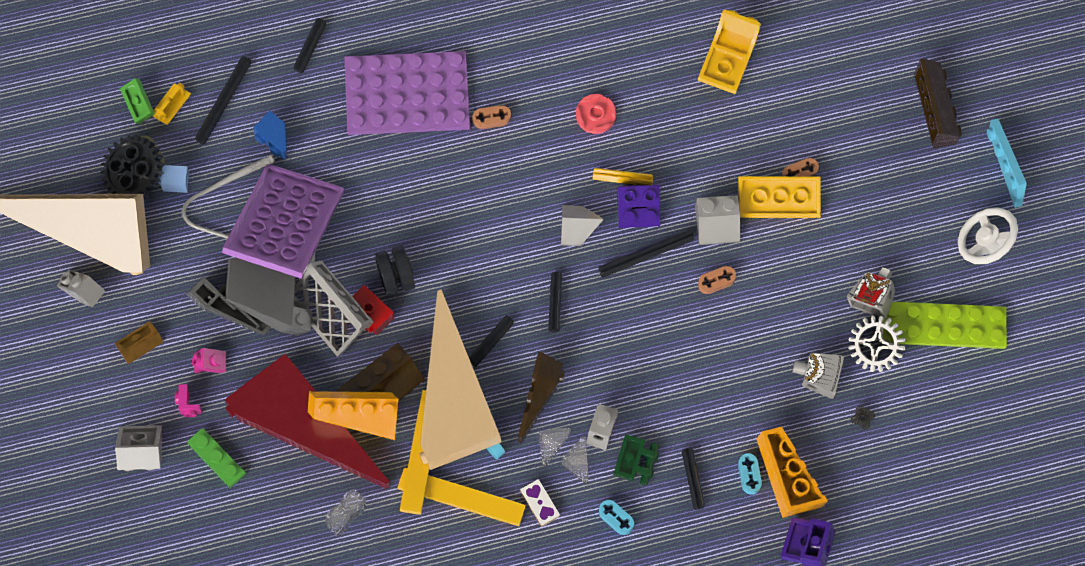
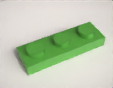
(216, 458)

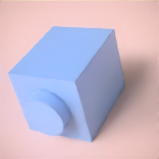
(174, 178)

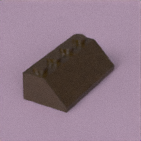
(936, 103)
(388, 373)

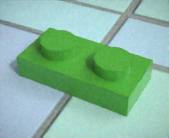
(137, 101)

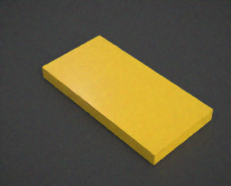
(779, 197)

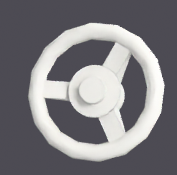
(988, 237)

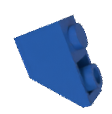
(273, 133)

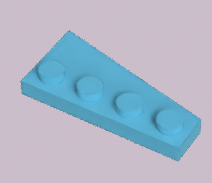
(1011, 171)

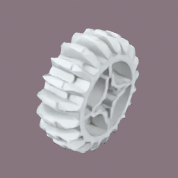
(894, 346)

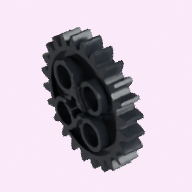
(131, 167)

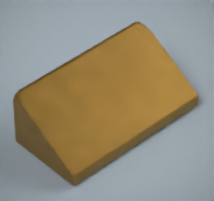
(139, 342)

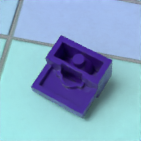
(638, 196)
(808, 542)

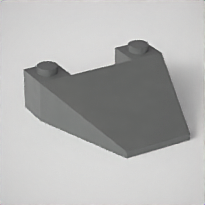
(267, 296)
(215, 302)

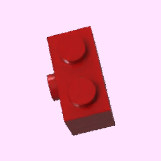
(375, 309)

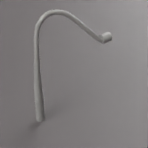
(238, 174)

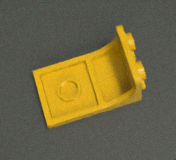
(730, 51)

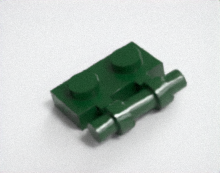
(629, 458)

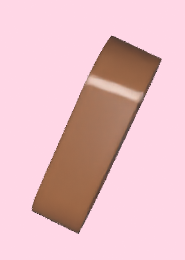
(491, 119)
(801, 165)
(718, 284)

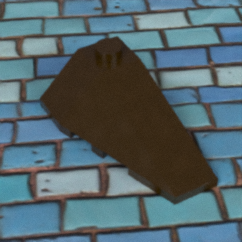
(544, 383)

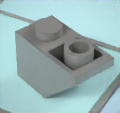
(81, 287)

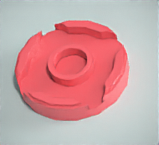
(596, 114)

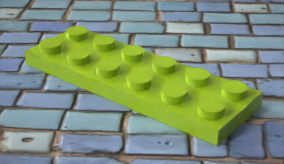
(948, 325)

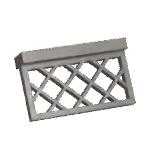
(350, 310)

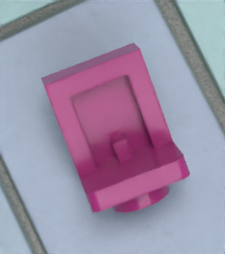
(209, 360)
(182, 399)

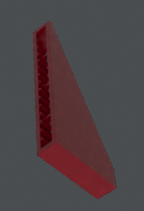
(278, 406)

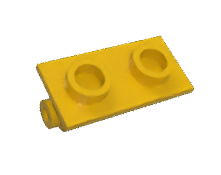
(171, 103)

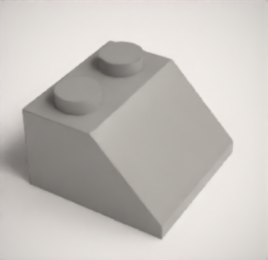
(718, 220)
(139, 447)

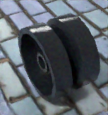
(394, 270)

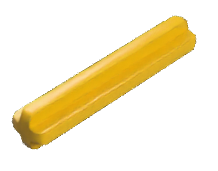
(622, 176)

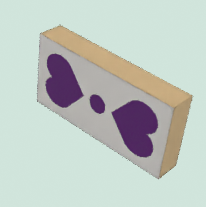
(540, 503)

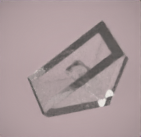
(550, 443)
(577, 461)

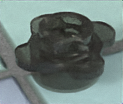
(864, 423)

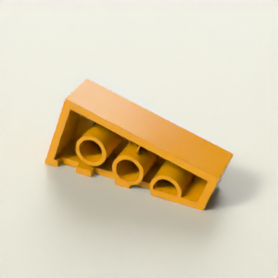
(359, 411)
(788, 475)

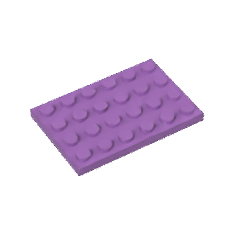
(406, 93)
(283, 220)

